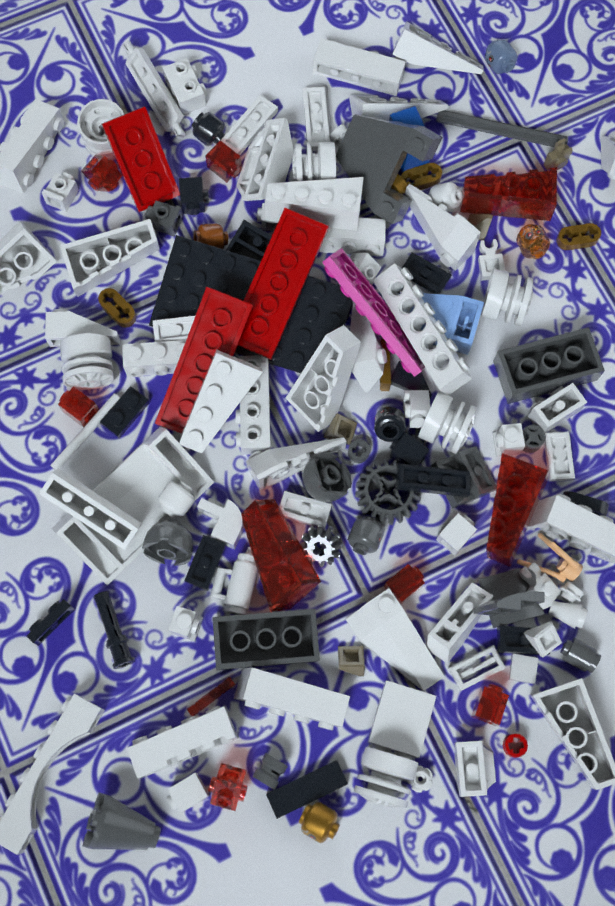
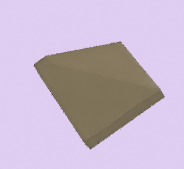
(481, 222)
(340, 428)
(351, 659)

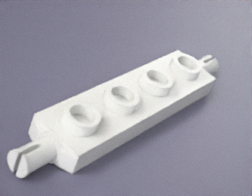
(154, 89)

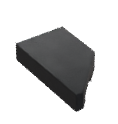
(407, 381)

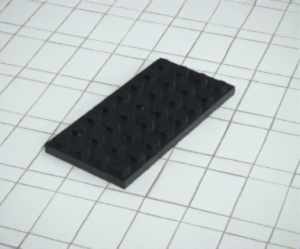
(199, 265)

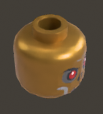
(319, 822)

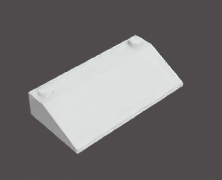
(135, 490)

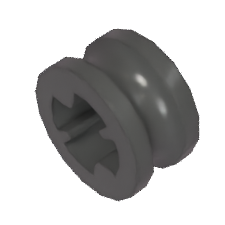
(364, 456)

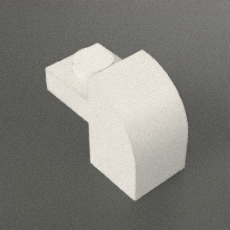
(229, 520)

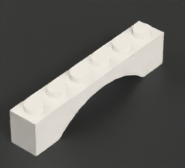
(19, 820)

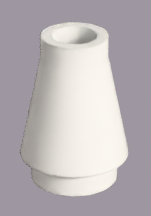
(569, 613)

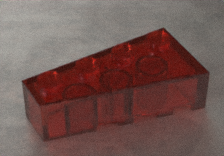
(512, 195)
(514, 504)
(278, 555)

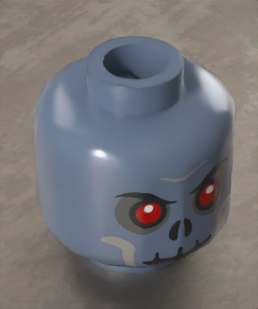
(501, 56)

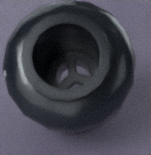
(208, 128)
(389, 424)

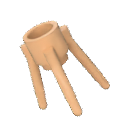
(567, 566)

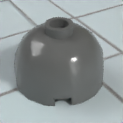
(326, 478)
(168, 541)

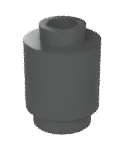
(580, 655)

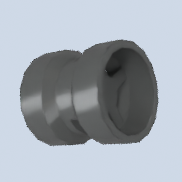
(270, 771)

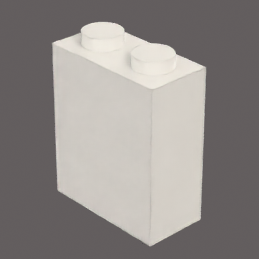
(401, 720)

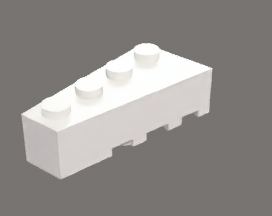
(28, 145)
(107, 254)
(325, 378)
(219, 395)
(577, 524)
(579, 730)
(182, 742)

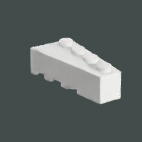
(326, 201)
(291, 697)

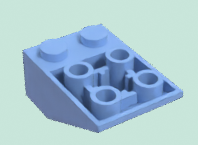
(458, 315)

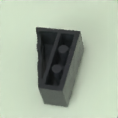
(249, 241)

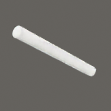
(84, 433)

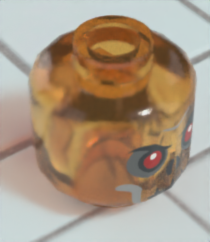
(533, 241)

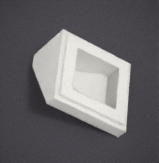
(543, 638)

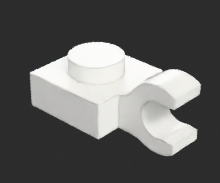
(540, 583)

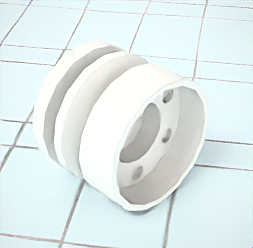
(90, 125)
(314, 166)
(507, 297)
(86, 361)
(447, 422)
(386, 777)

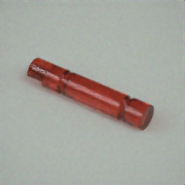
(211, 696)

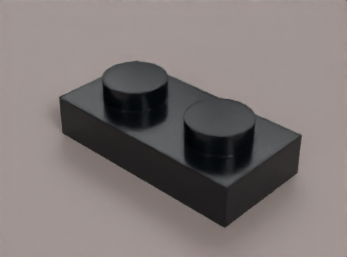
(427, 274)
(124, 412)
(205, 562)
(43, 628)
(513, 640)

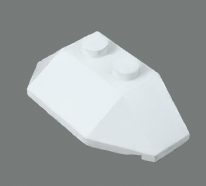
(266, 160)

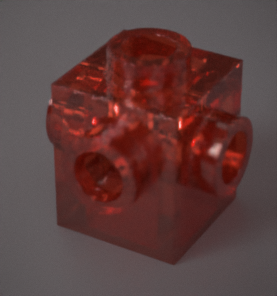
(102, 173)
(228, 787)

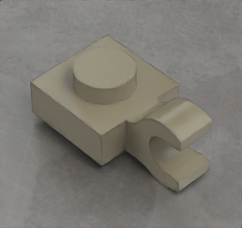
(558, 157)

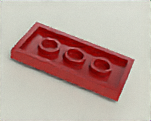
(141, 158)

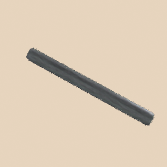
(499, 128)

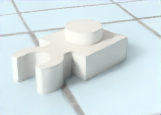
(489, 260)

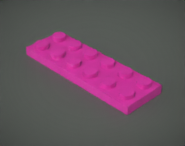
(372, 306)

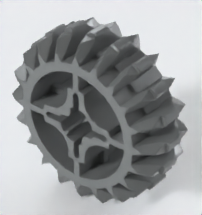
(381, 485)

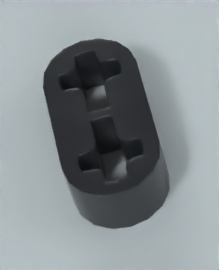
(598, 506)

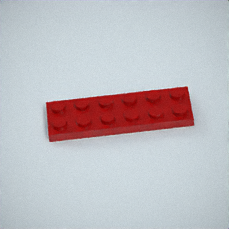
(280, 280)
(215, 326)

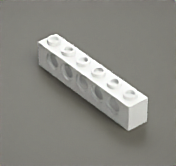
(456, 372)

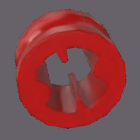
(521, 751)

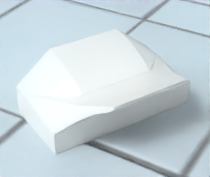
(473, 768)

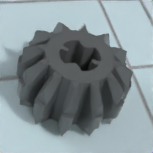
(319, 554)

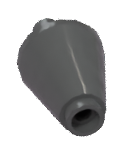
(119, 827)

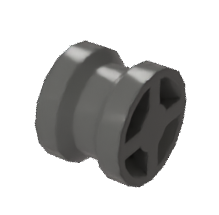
(534, 434)

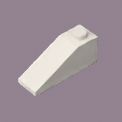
(64, 323)
(457, 623)

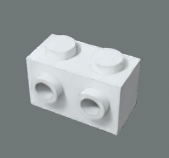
(184, 86)
(557, 408)

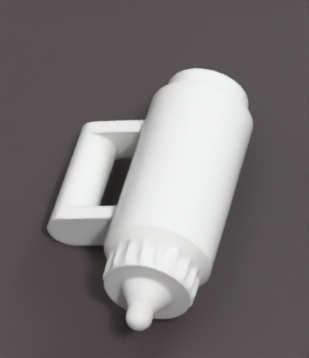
(240, 585)

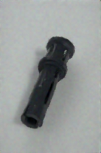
(116, 640)

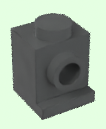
(169, 222)

